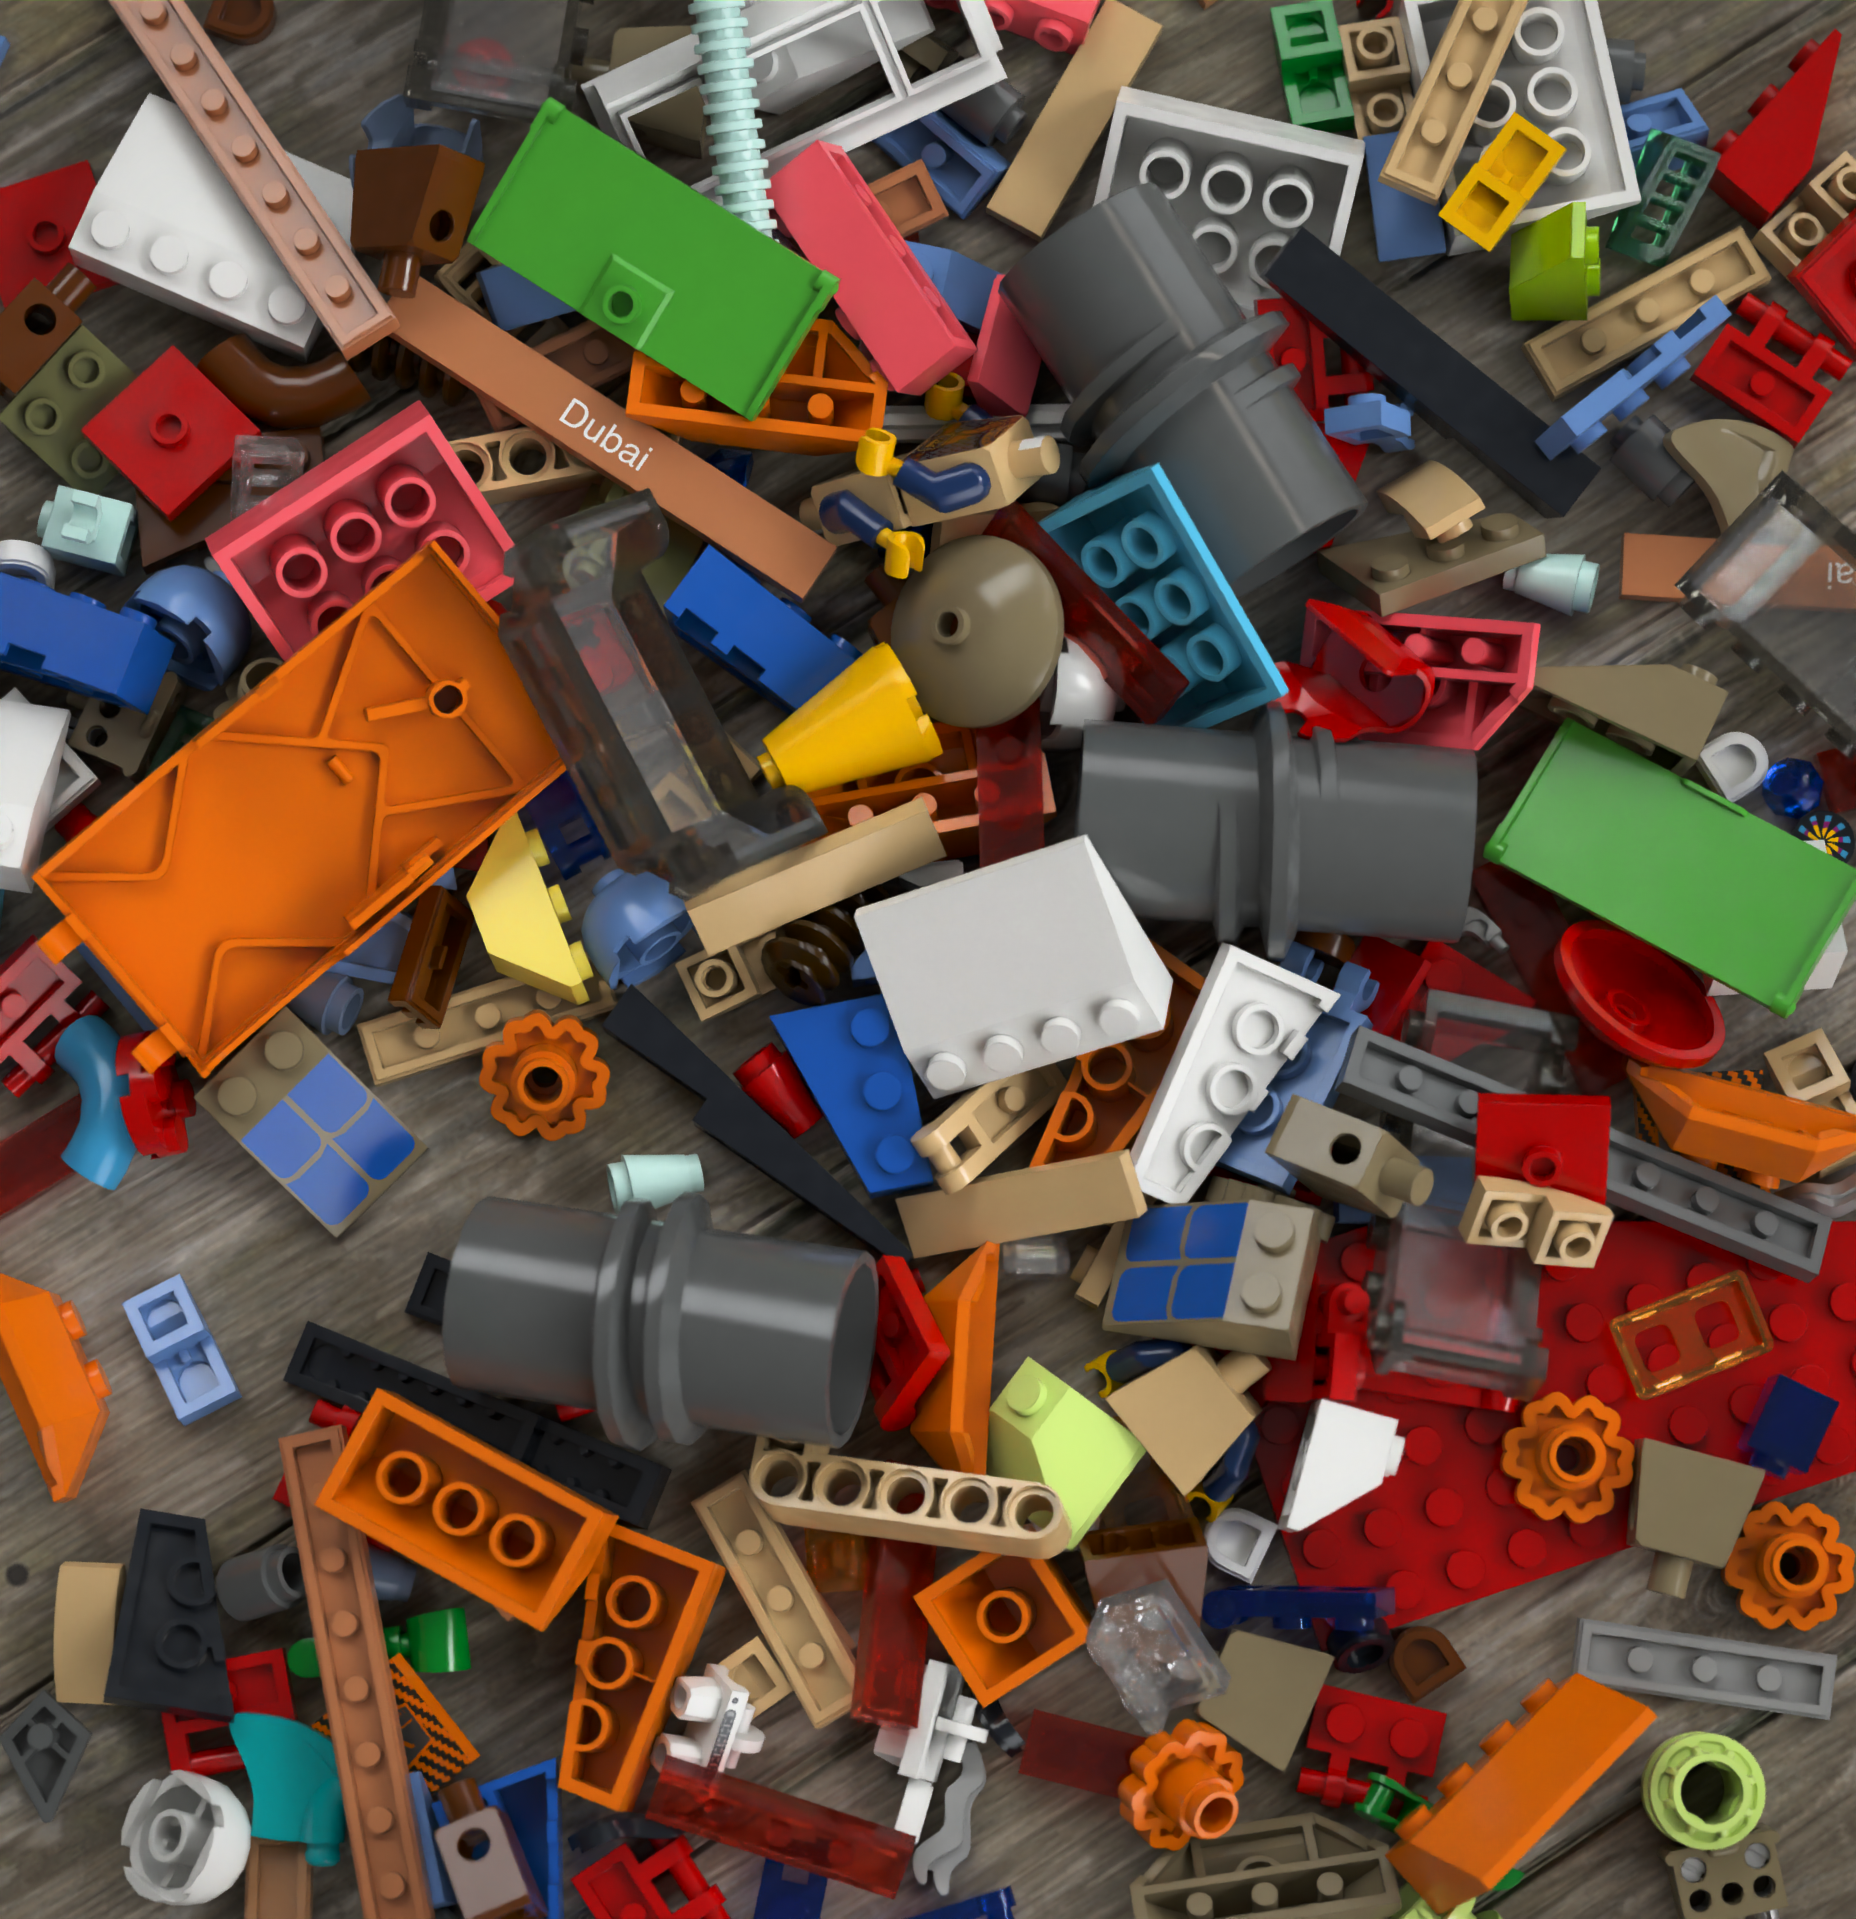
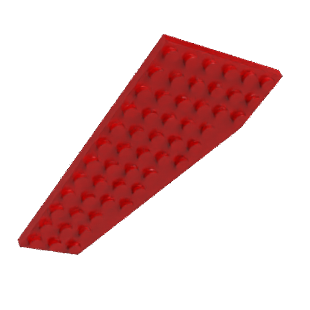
(1449, 1514)

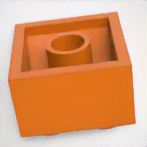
(1005, 1619)

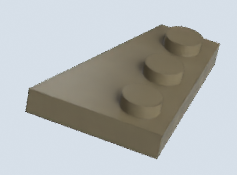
(1409, 570)

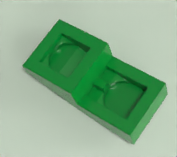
(1312, 66)

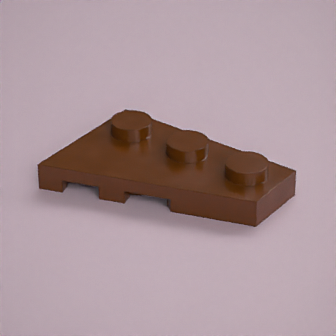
(211, 510)

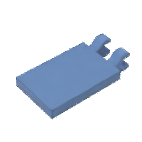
(1309, 1075)

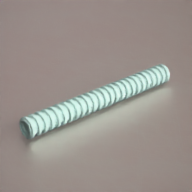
(732, 111)

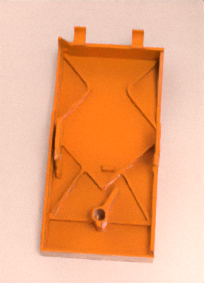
(304, 814)

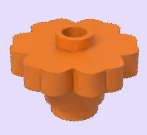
(551, 1107)
(1600, 1464)
(1820, 1571)
(1182, 1786)

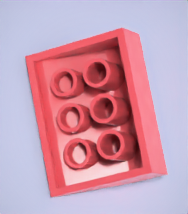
(354, 522)

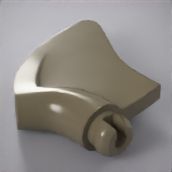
(1729, 462)

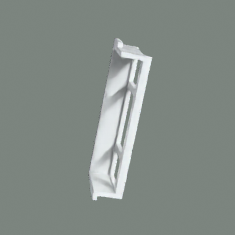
(775, 24)

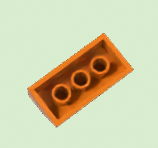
(465, 1509)
(1515, 1789)

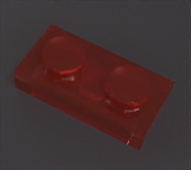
(1078, 1753)

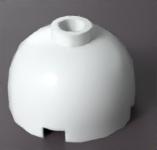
(1074, 695)
(185, 1839)

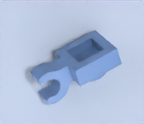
(1371, 420)

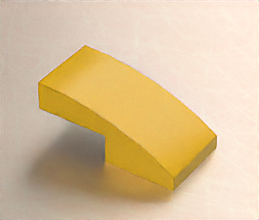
(1502, 182)

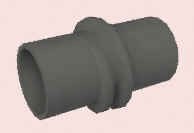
(1182, 380)
(1281, 829)
(661, 1321)

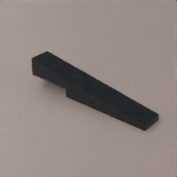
(1427, 374)
(740, 1123)
(595, 1469)

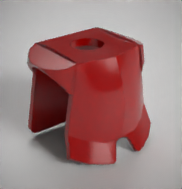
(1334, 687)

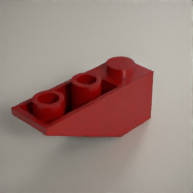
(1778, 147)

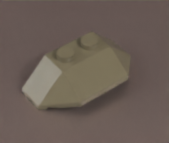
(1271, 1871)

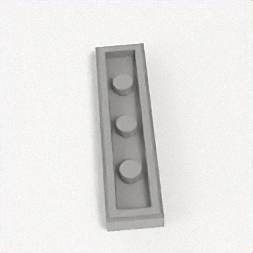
(1705, 1668)

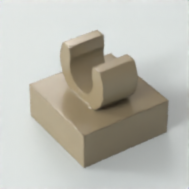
(926, 53)

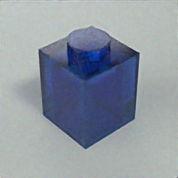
(1786, 1427)

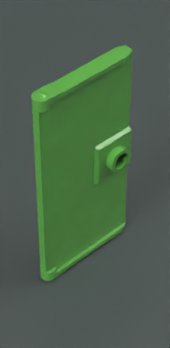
(652, 260)
(1675, 866)

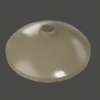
(1004, 636)

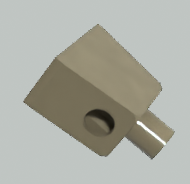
(672, 124)
(1363, 1170)
(1686, 1510)
(1267, 1694)

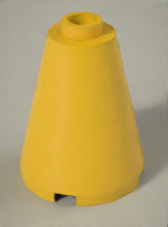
(852, 728)

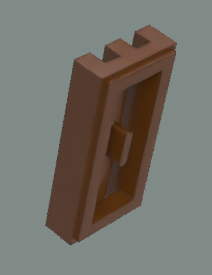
(431, 957)

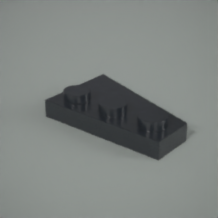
(168, 1626)

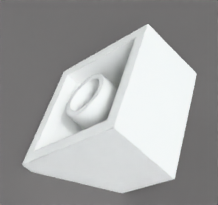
(1337, 1461)

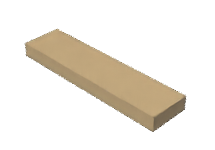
(1450, 97)
(1073, 120)
(1644, 313)
(816, 876)
(473, 1019)
(1023, 1204)
(780, 1598)

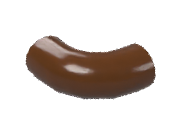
(283, 394)

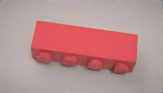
(882, 284)

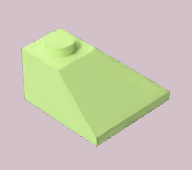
(1062, 1440)

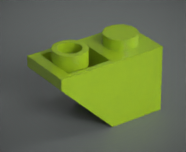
(1555, 267)

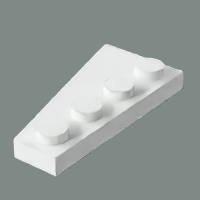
(1229, 1052)

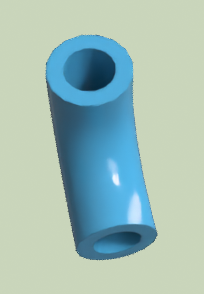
(101, 1141)

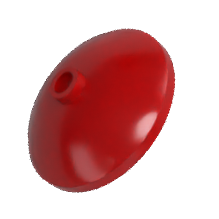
(1637, 997)

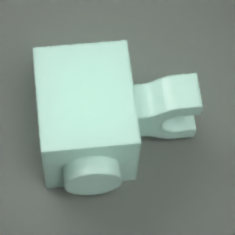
(89, 530)

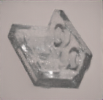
(1154, 1653)

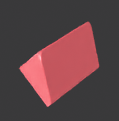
(1005, 363)

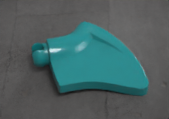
(292, 1784)

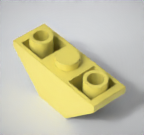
(524, 917)

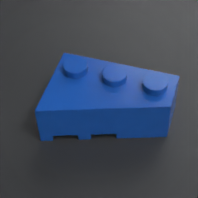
(754, 633)
(81, 644)
(862, 1088)
(535, 1811)

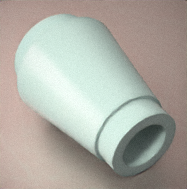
(1556, 581)
(653, 1178)

